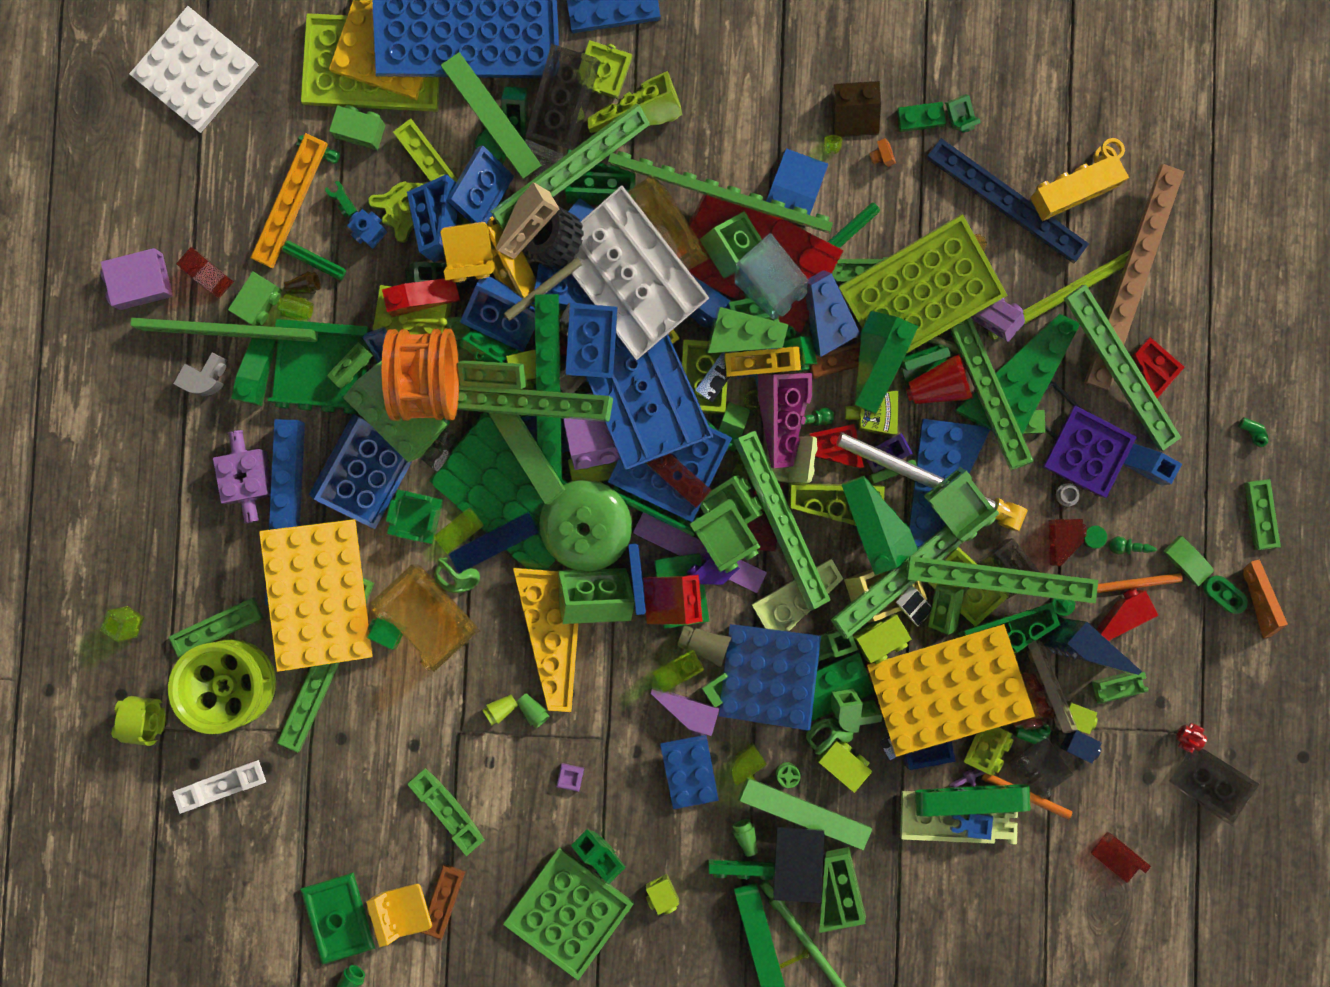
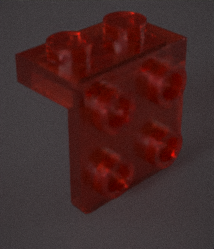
(1038, 701)

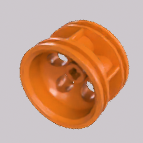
(420, 375)

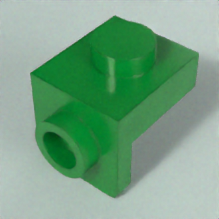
(962, 114)

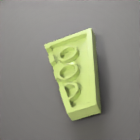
(787, 606)

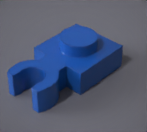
(976, 825)

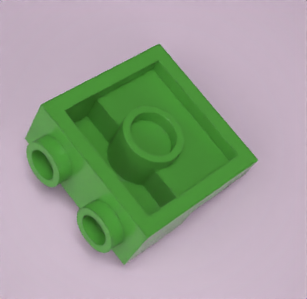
(738, 491)

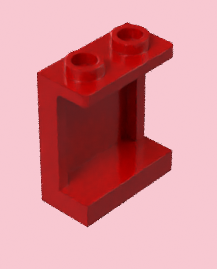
(672, 600)

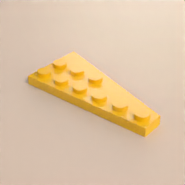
(551, 640)

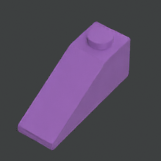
(694, 714)

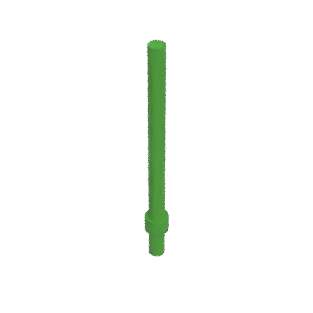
(802, 935)

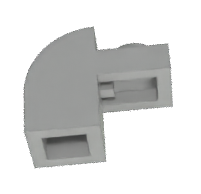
(205, 381)

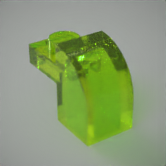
(746, 763)

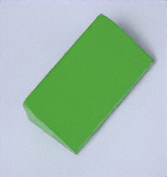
(946, 608)

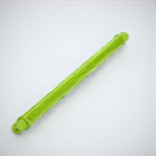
(1057, 297)

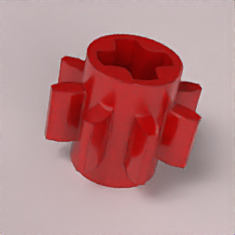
(1191, 737)

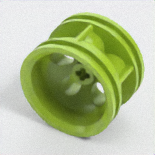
(188, 688)

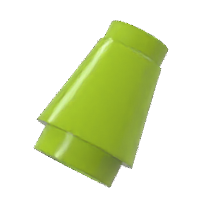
(499, 709)

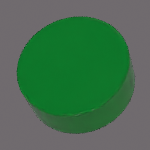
(1095, 537)

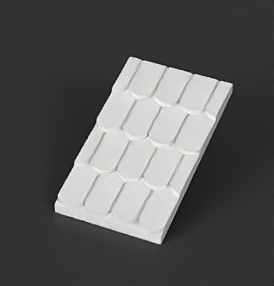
(636, 271)

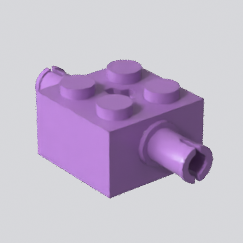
(229, 475)

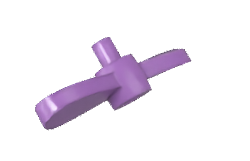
(969, 776)

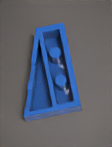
(431, 214)

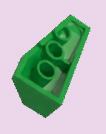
(882, 350)
(882, 532)

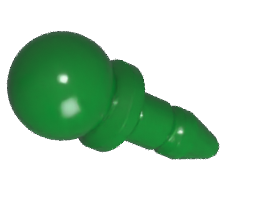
(823, 416)
(1120, 545)

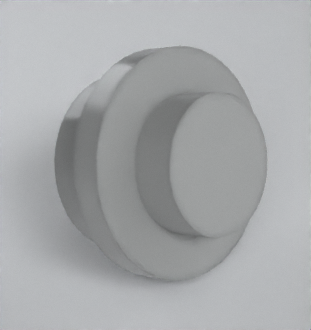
(1067, 494)

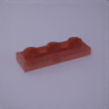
(688, 486)

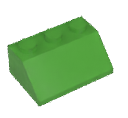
(595, 596)

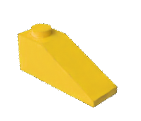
(762, 361)

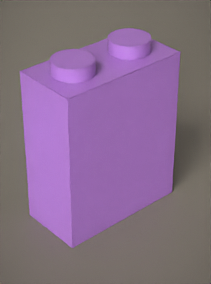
(136, 279)

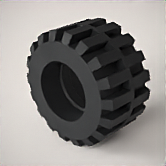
(556, 241)

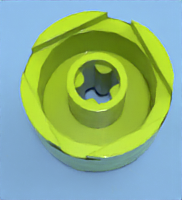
(138, 720)

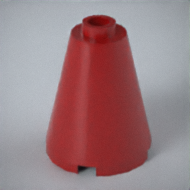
(941, 384)

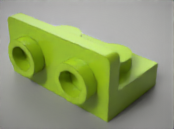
(988, 750)

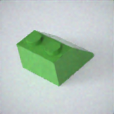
(730, 242)

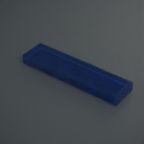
(493, 542)

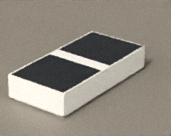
(914, 605)

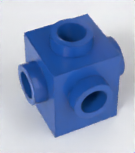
(366, 228)

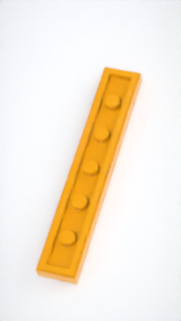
(289, 200)

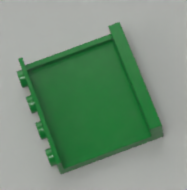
(304, 366)

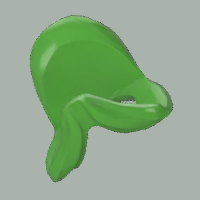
(463, 582)
(837, 732)

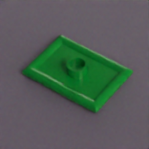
(337, 918)

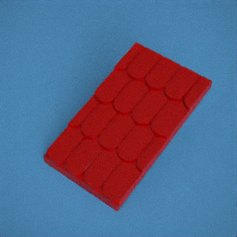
(805, 249)

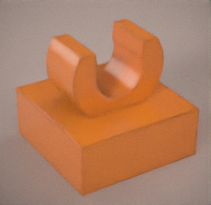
(883, 154)

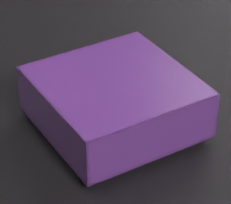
(570, 777)

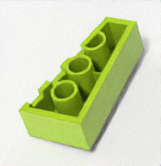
(823, 500)

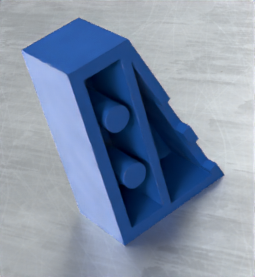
(828, 314)

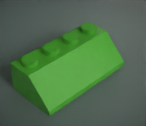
(407, 437)

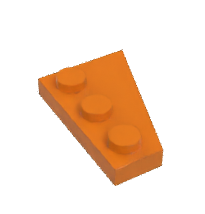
(1264, 600)

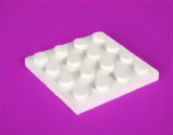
(194, 69)

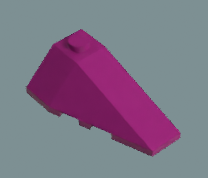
(782, 408)

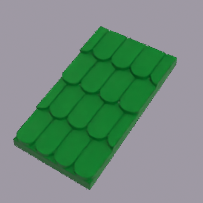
(494, 485)

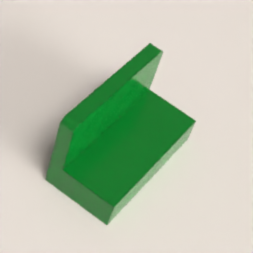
(923, 361)

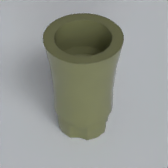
(705, 644)

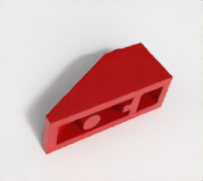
(419, 296)
(1127, 614)

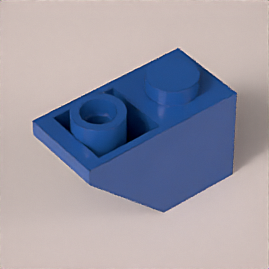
(1152, 464)

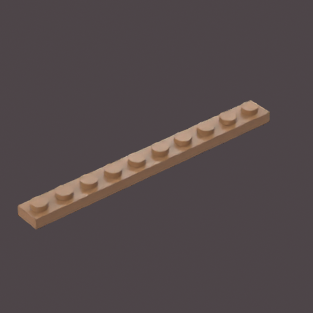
(1138, 265)

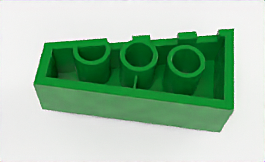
(1024, 626)

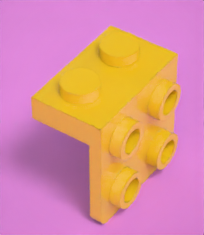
(467, 251)
(398, 913)

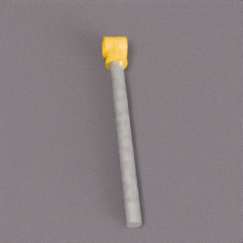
(1010, 514)

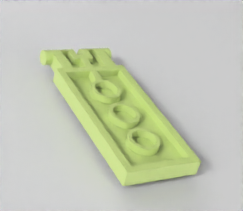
(938, 827)

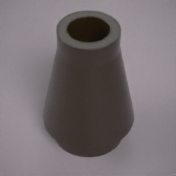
(304, 284)

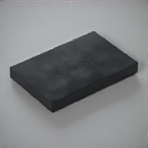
(798, 864)

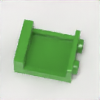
(961, 505)
(726, 536)

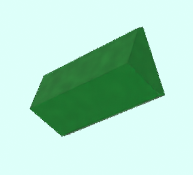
(657, 512)

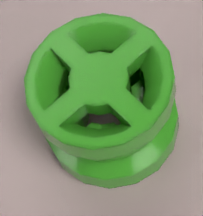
(788, 780)

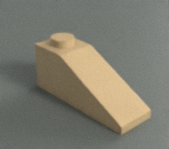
(528, 217)

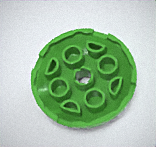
(600, 509)

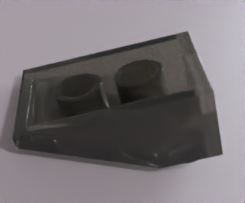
(1214, 785)

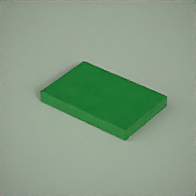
(678, 567)

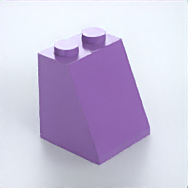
(589, 443)

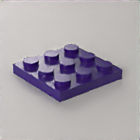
(1089, 452)

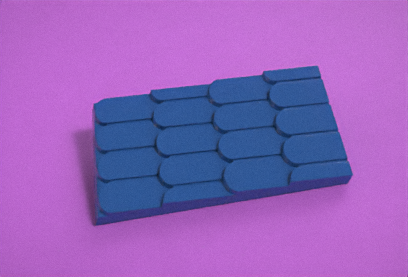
(651, 404)

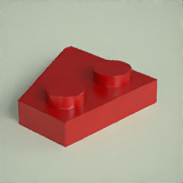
(1156, 366)
(830, 451)

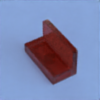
(1119, 857)

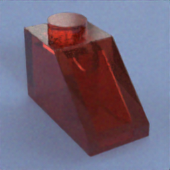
(205, 272)
(1065, 539)

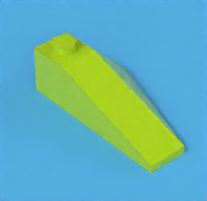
(656, 99)

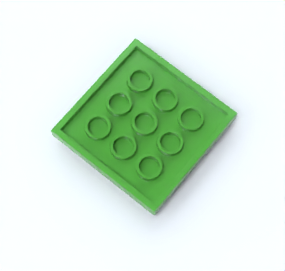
(568, 913)

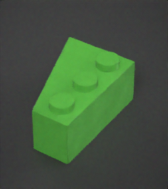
(743, 332)
(841, 894)

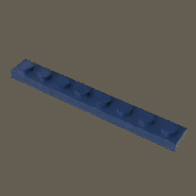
(1006, 200)

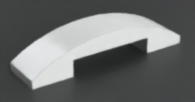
(219, 786)

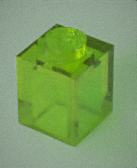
(122, 623)

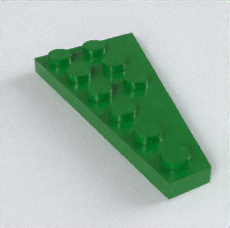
(1028, 373)

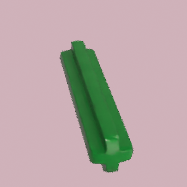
(855, 225)
(313, 260)

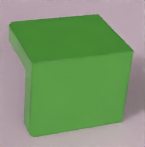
(714, 689)

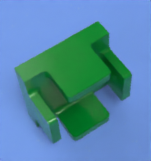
(414, 516)

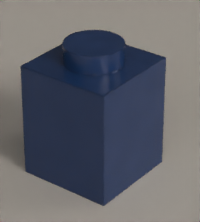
(1082, 746)

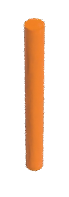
(1138, 583)
(1035, 799)

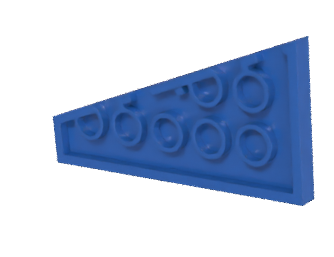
(941, 451)

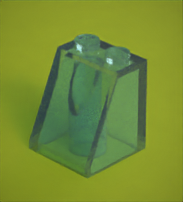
(771, 277)

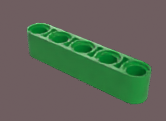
(972, 800)
(759, 936)

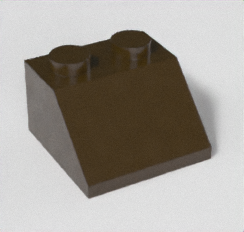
(856, 108)

